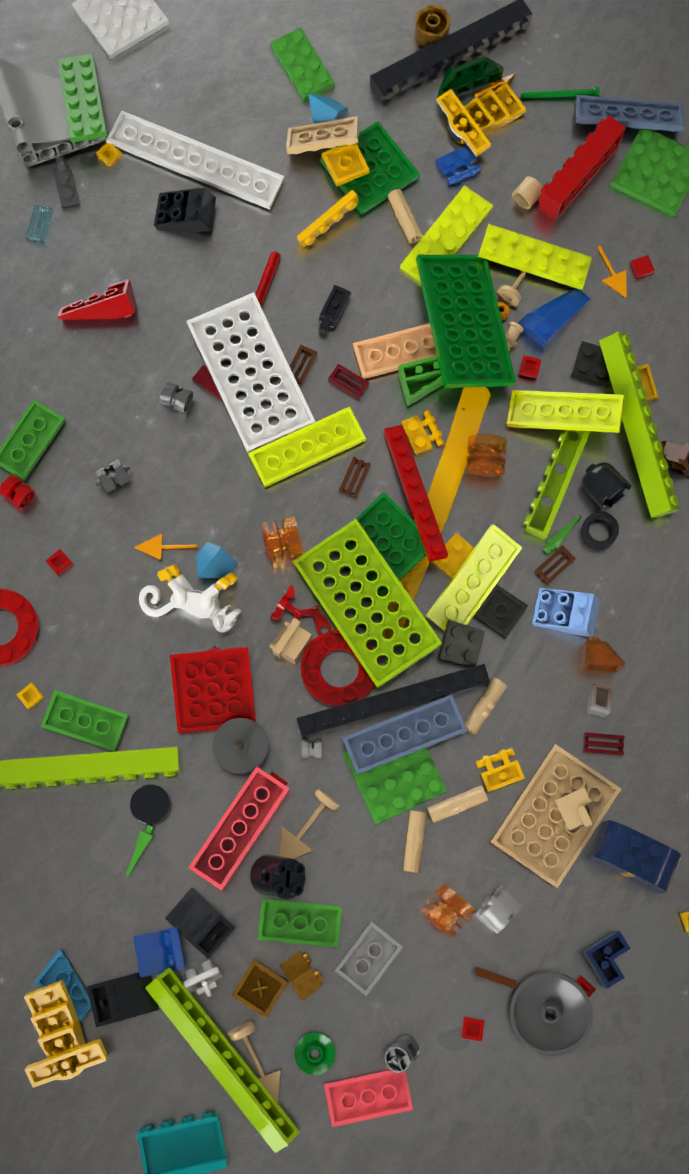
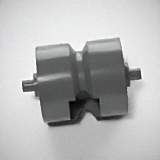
(112, 476)
(401, 1054)

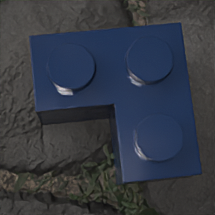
(602, 956)

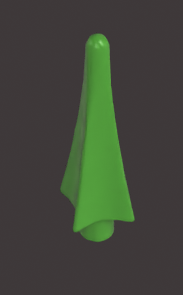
(555, 540)
(144, 838)

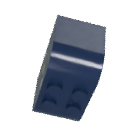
(635, 856)

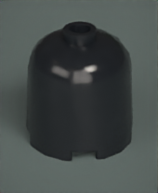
(605, 484)

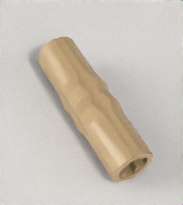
(405, 216)
(484, 705)
(457, 804)
(415, 841)

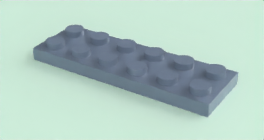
(630, 112)
(404, 734)

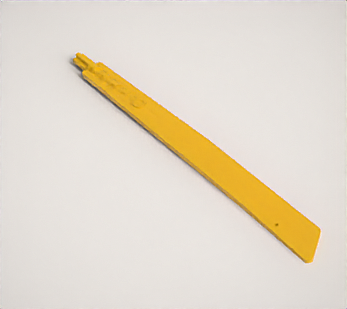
(448, 477)

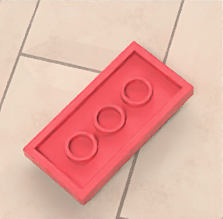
(367, 1097)

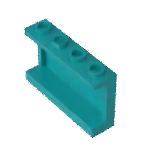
(183, 1147)

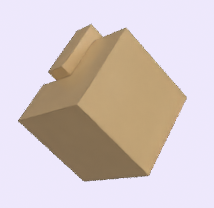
(291, 642)
(573, 809)

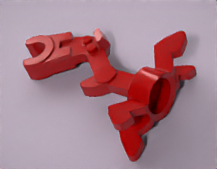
(319, 619)

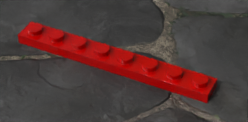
(415, 493)

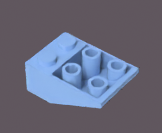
(566, 611)

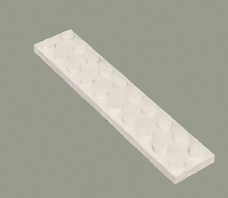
(195, 159)

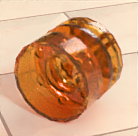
(486, 455)
(282, 538)
(448, 910)

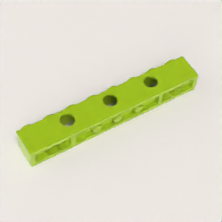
(555, 485)

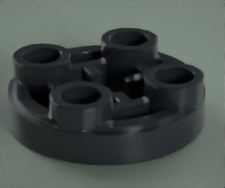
(150, 804)

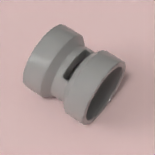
(307, 746)

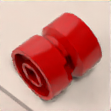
(16, 491)

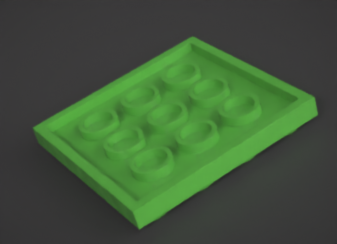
(655, 171)
(398, 784)

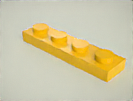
(332, 215)

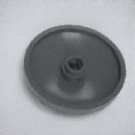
(547, 1032)

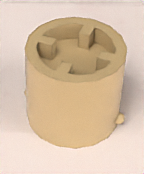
(527, 192)

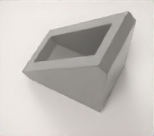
(600, 701)

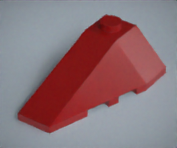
(112, 304)

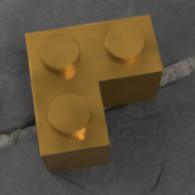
(301, 975)

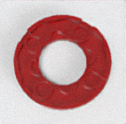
(27, 627)
(316, 684)

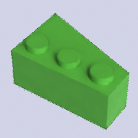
(419, 378)

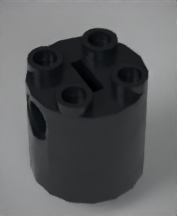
(278, 876)

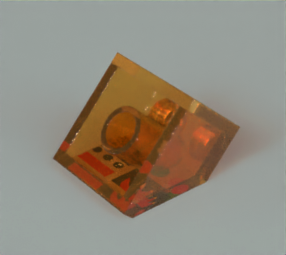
(599, 656)

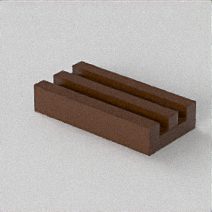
(308, 351)
(360, 463)
(543, 576)
(495, 977)

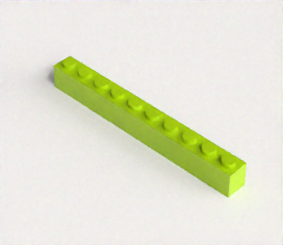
(639, 425)
(89, 767)
(222, 1060)

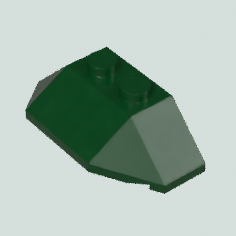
(470, 76)

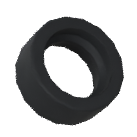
(589, 540)

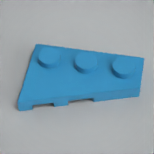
(61, 969)

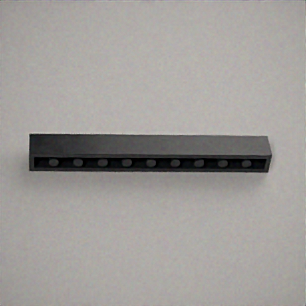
(450, 50)
(393, 701)

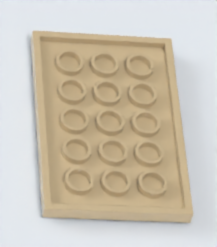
(535, 828)

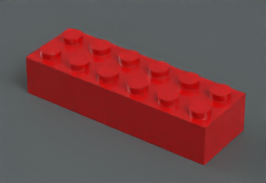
(581, 167)

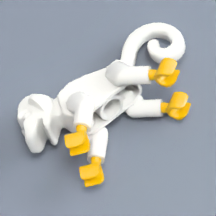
(196, 602)

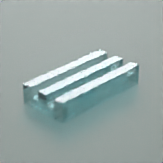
(36, 237)

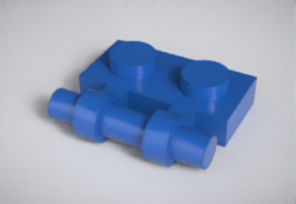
(456, 161)

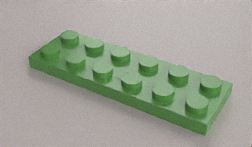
(82, 98)

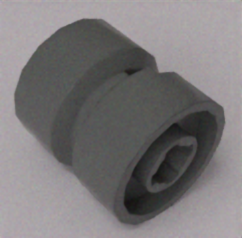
(176, 397)

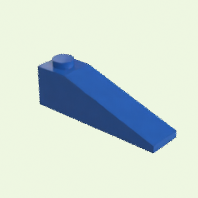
(550, 319)

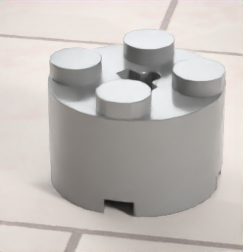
(498, 909)

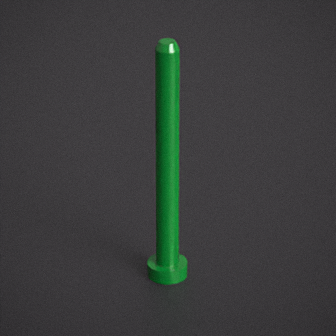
(561, 93)

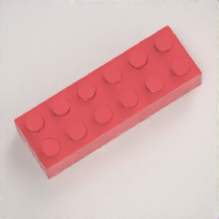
(239, 828)

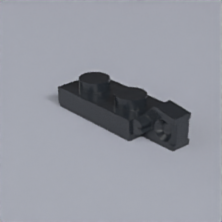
(333, 308)

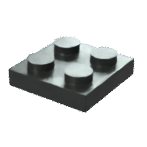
(590, 365)
(501, 610)
(461, 644)

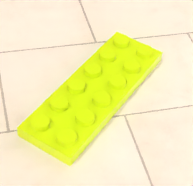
(450, 229)
(535, 256)
(566, 411)
(307, 446)
(475, 579)

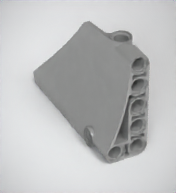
(36, 114)

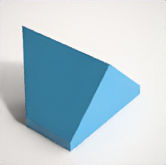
(325, 109)
(214, 562)

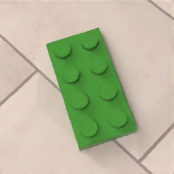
(302, 63)
(29, 439)
(84, 721)
(299, 923)

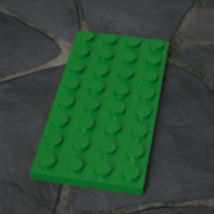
(465, 321)

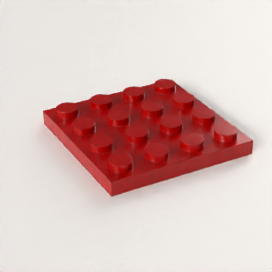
(211, 688)

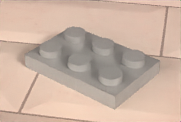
(368, 958)

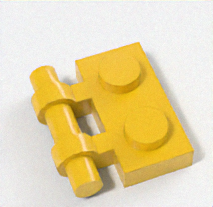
(417, 436)
(501, 776)

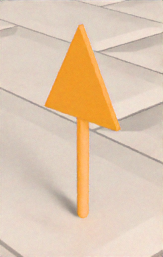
(494, 84)
(616, 281)
(154, 547)

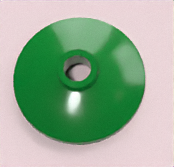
(310, 1064)

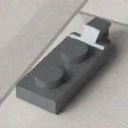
(65, 184)

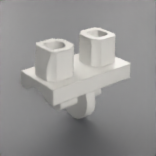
(204, 982)

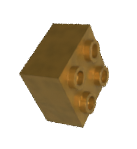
(260, 988)

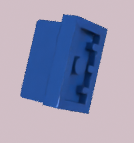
(158, 952)

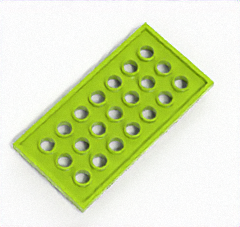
(369, 589)

